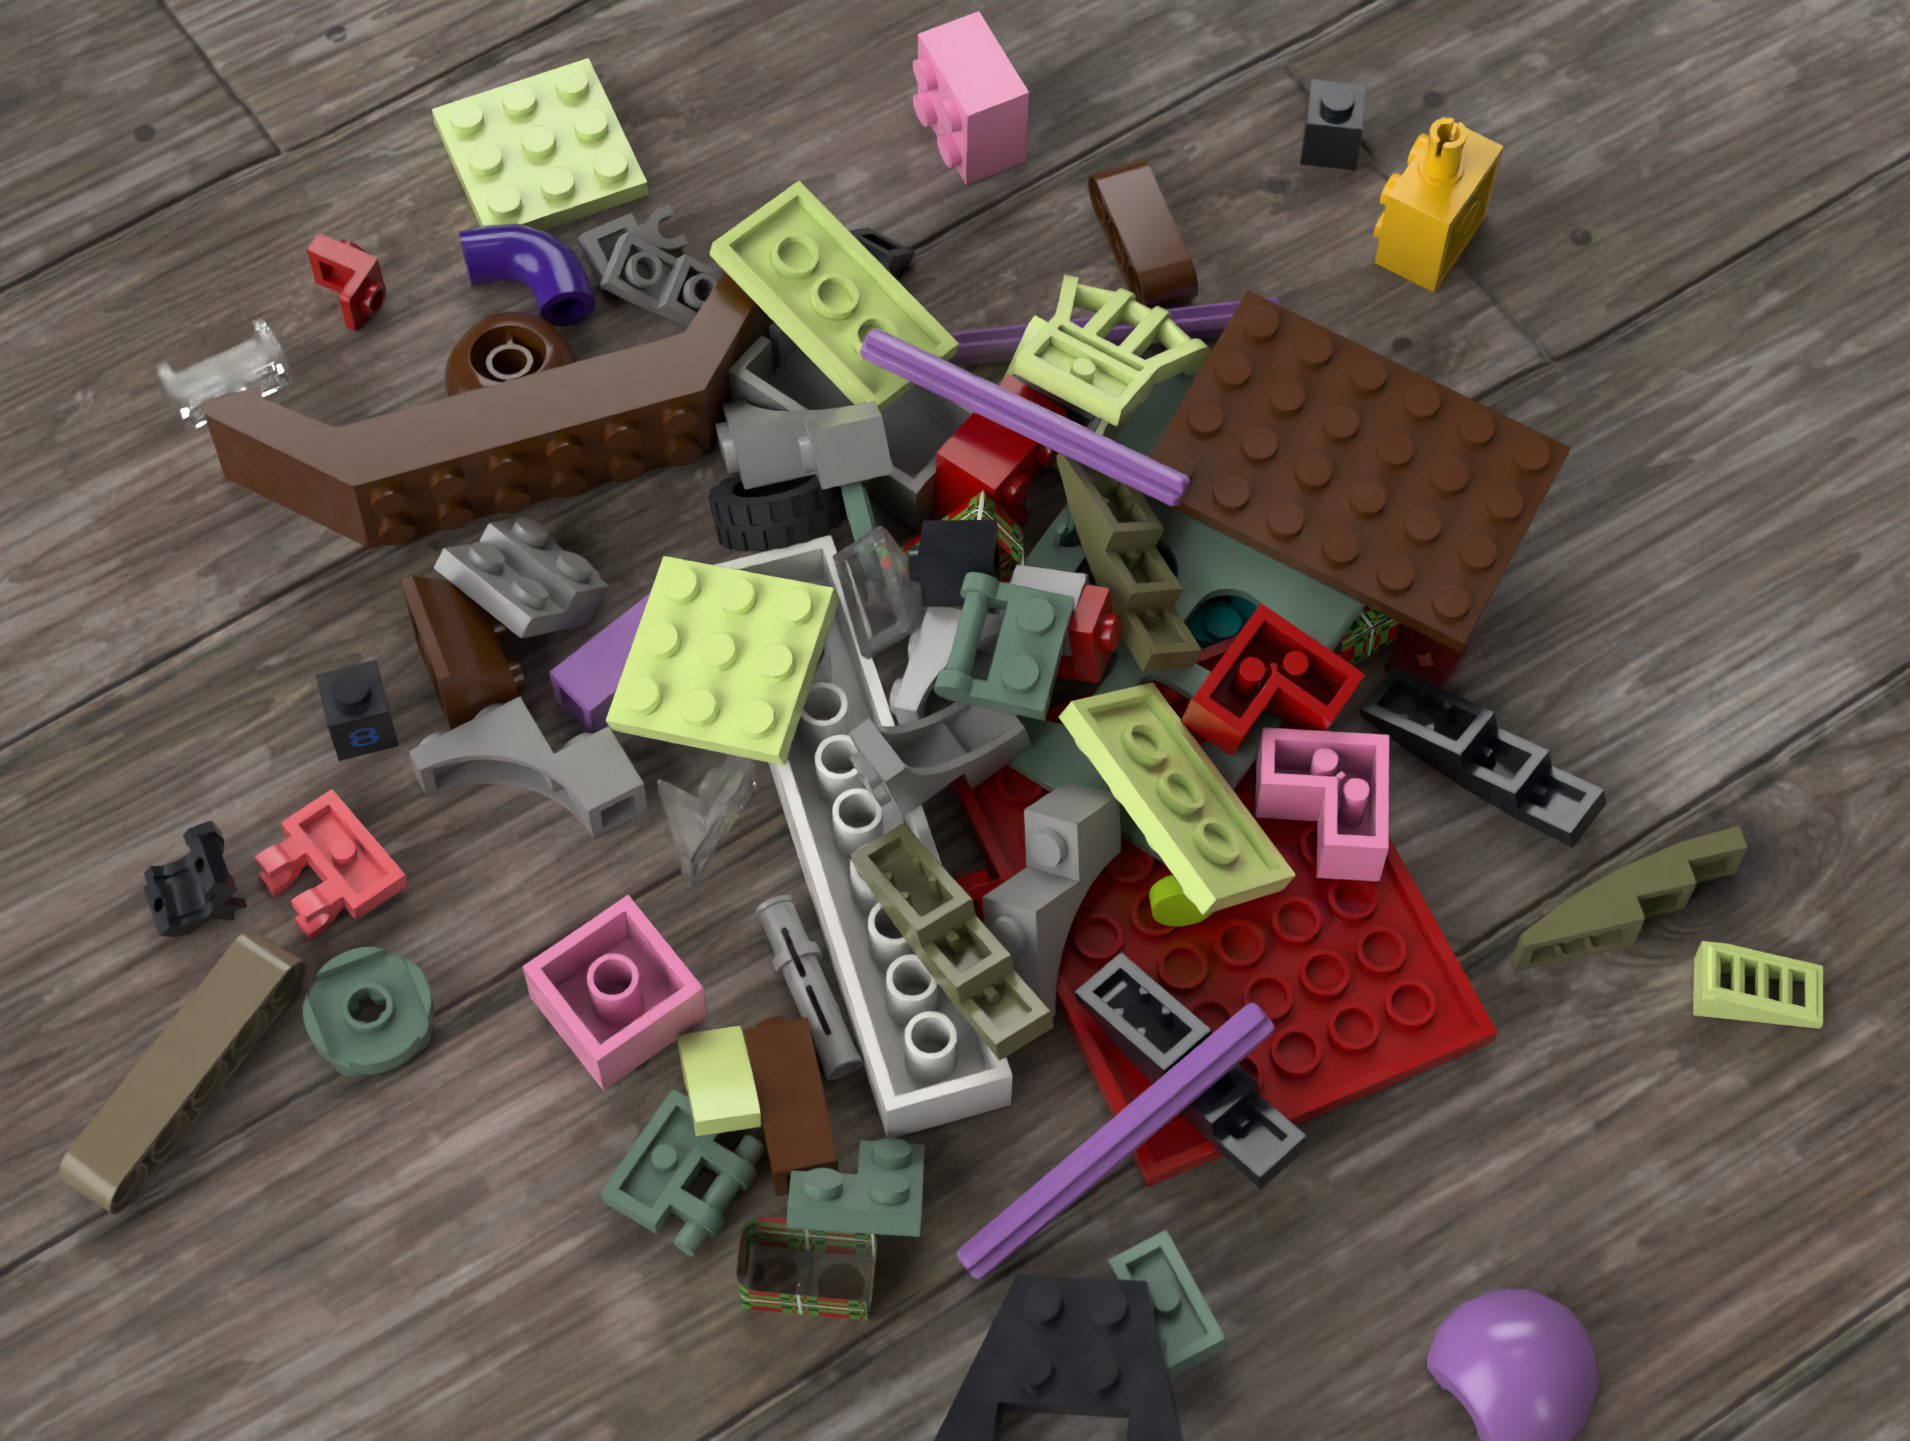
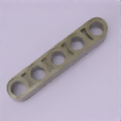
(182, 1072)

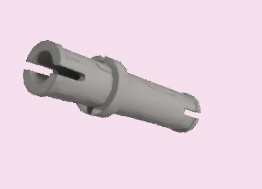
(782, 924)

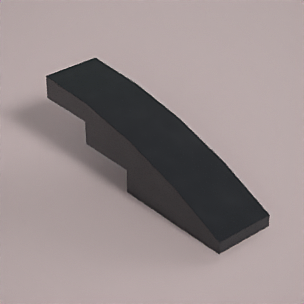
(1482, 758)
(1157, 1035)

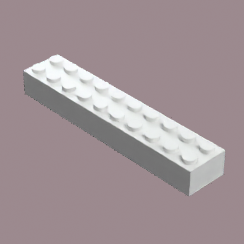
(912, 1039)

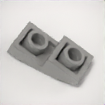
(658, 280)

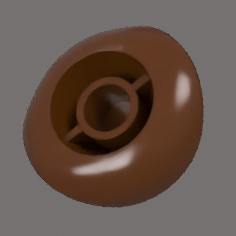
(504, 349)

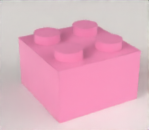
(971, 98)
(615, 992)

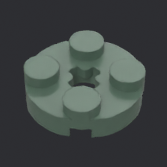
(373, 1046)

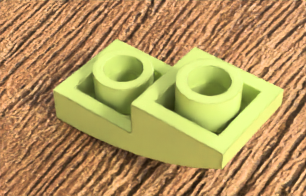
(719, 1080)

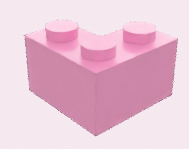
(1333, 781)

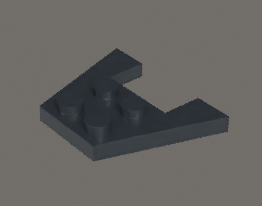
(1069, 1352)

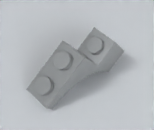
(779, 446)
(932, 643)
(507, 747)
(924, 756)
(1067, 846)

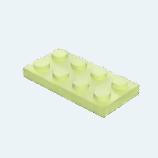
(827, 292)
(1177, 797)

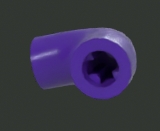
(534, 259)

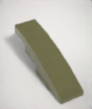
(1120, 547)
(1615, 907)
(952, 941)

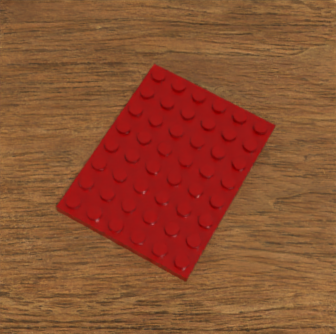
(1338, 965)

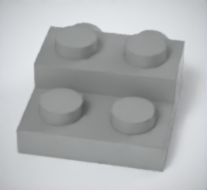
(525, 578)

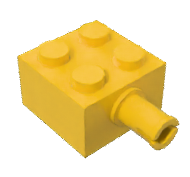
(1436, 202)

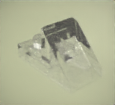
(703, 821)

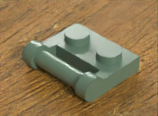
(1025, 653)

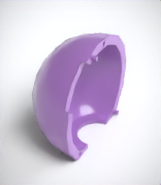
(1517, 1366)

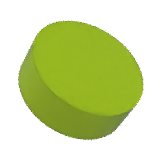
(1171, 905)

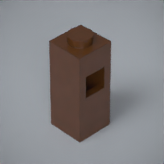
(790, 1099)

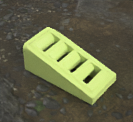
(1734, 1004)

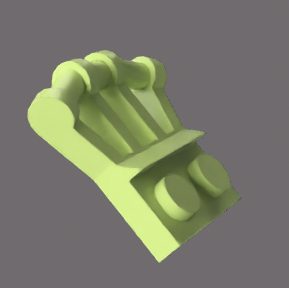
(1095, 372)

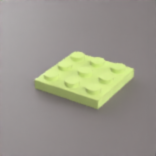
(541, 150)
(723, 660)

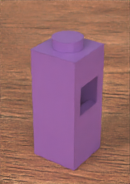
(590, 676)

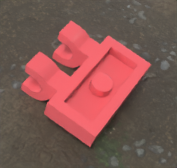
(342, 854)

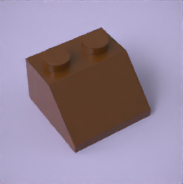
(460, 649)

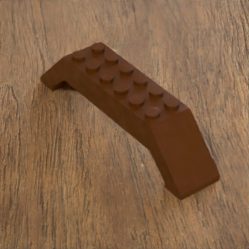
(499, 442)

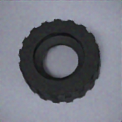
(774, 513)

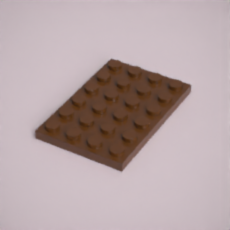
(1357, 470)

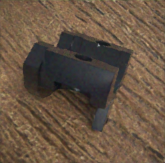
(193, 887)

